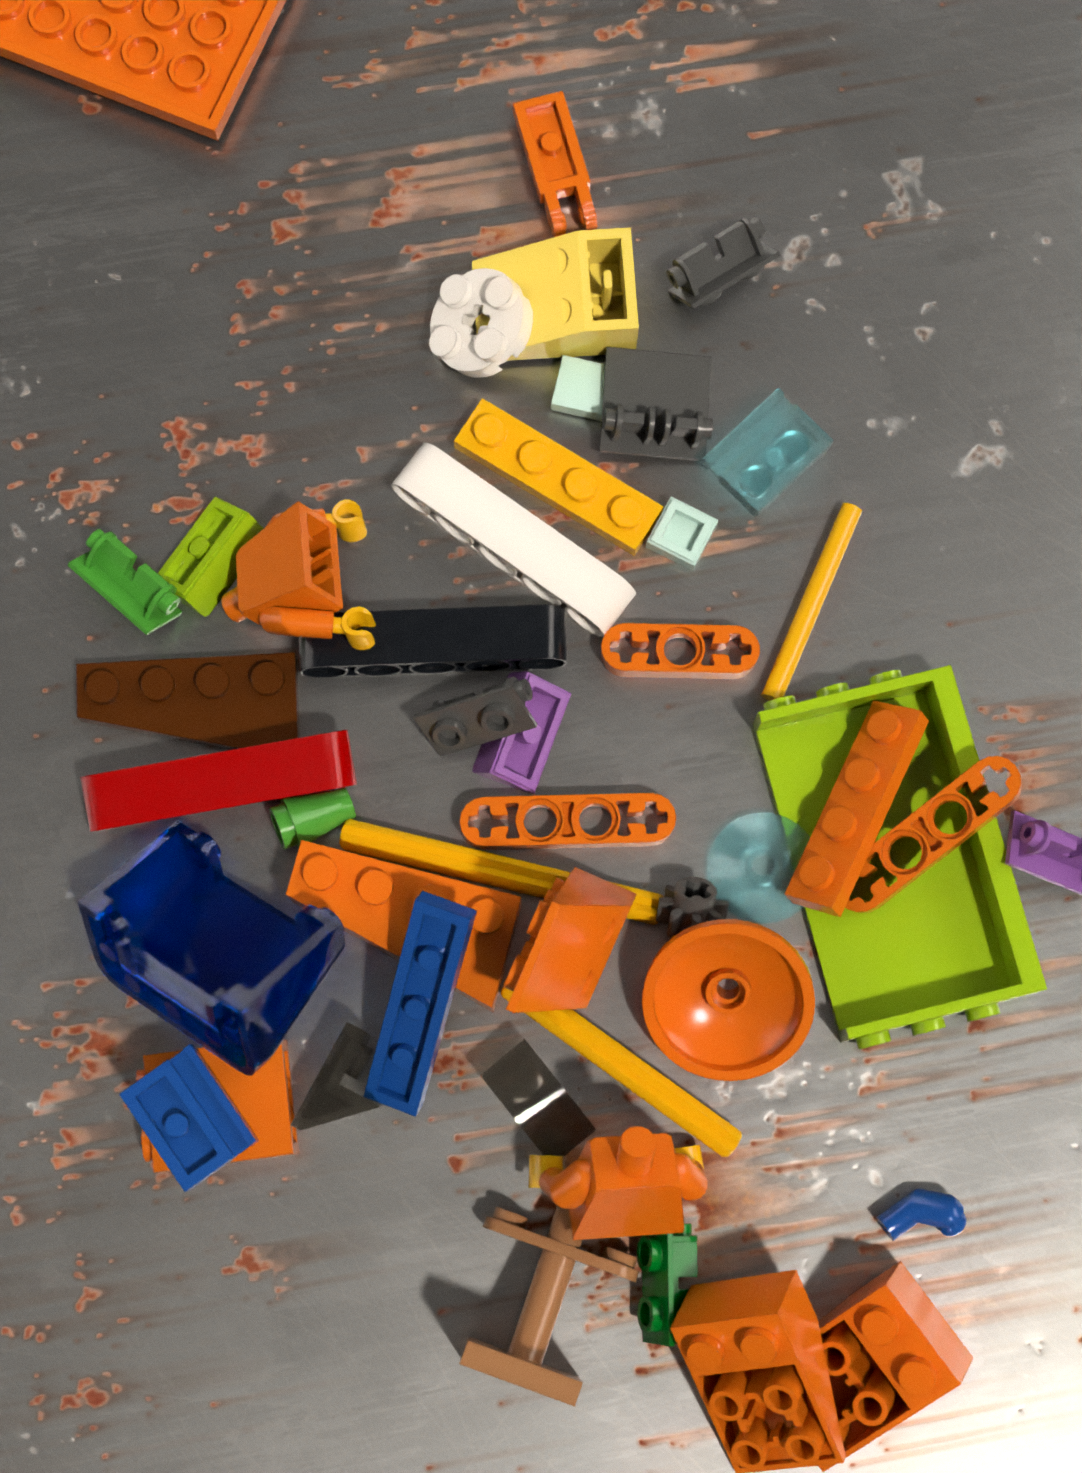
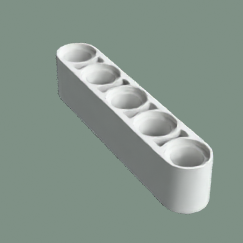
(513, 539)

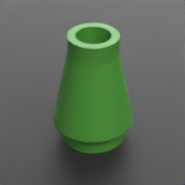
(310, 816)

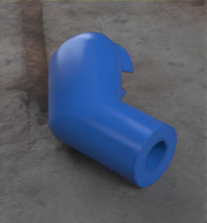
(927, 1208)

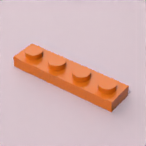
(856, 808)

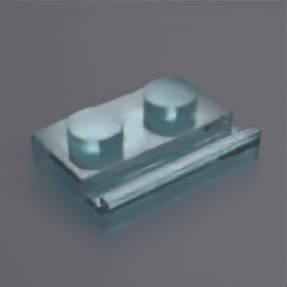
(767, 452)

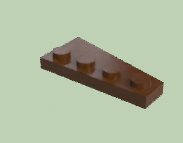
(197, 699)

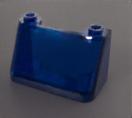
(207, 948)

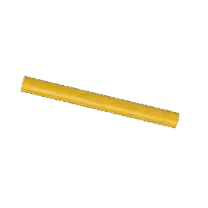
(811, 602)

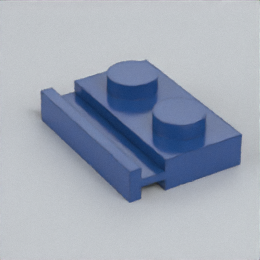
(188, 1117)

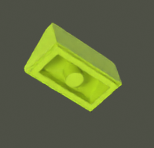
(206, 557)

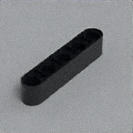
(444, 643)

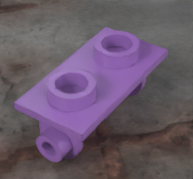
(1044, 851)

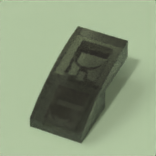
(537, 1101)

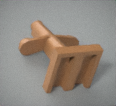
(525, 1354)

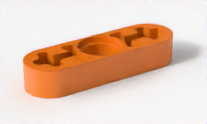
(720, 663)

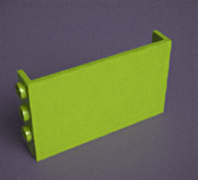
(953, 933)

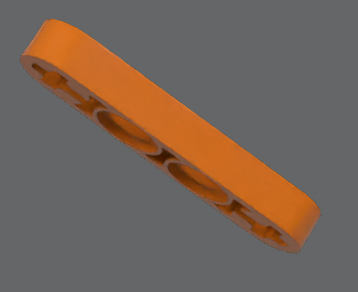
(567, 814)
(933, 842)

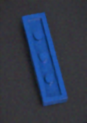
(419, 1002)

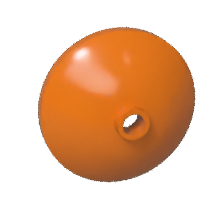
(733, 1030)

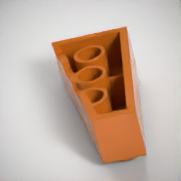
(377, 903)

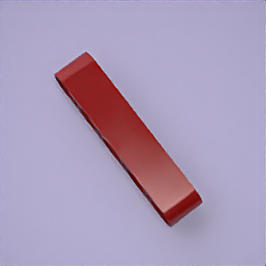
(218, 780)

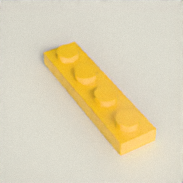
(558, 477)

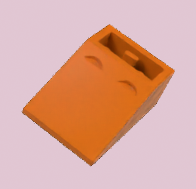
(568, 944)
(888, 1356)
(761, 1371)

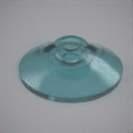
(731, 860)

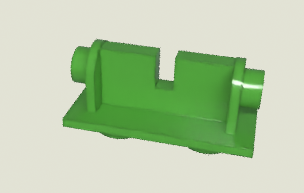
(137, 594)

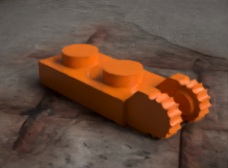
(554, 158)

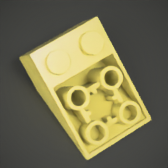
(577, 292)

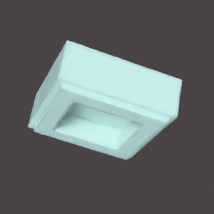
(579, 388)
(681, 533)

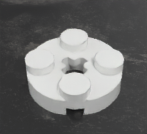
(459, 305)

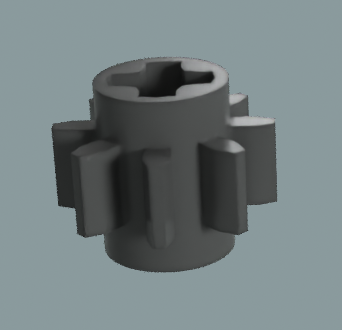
(689, 904)

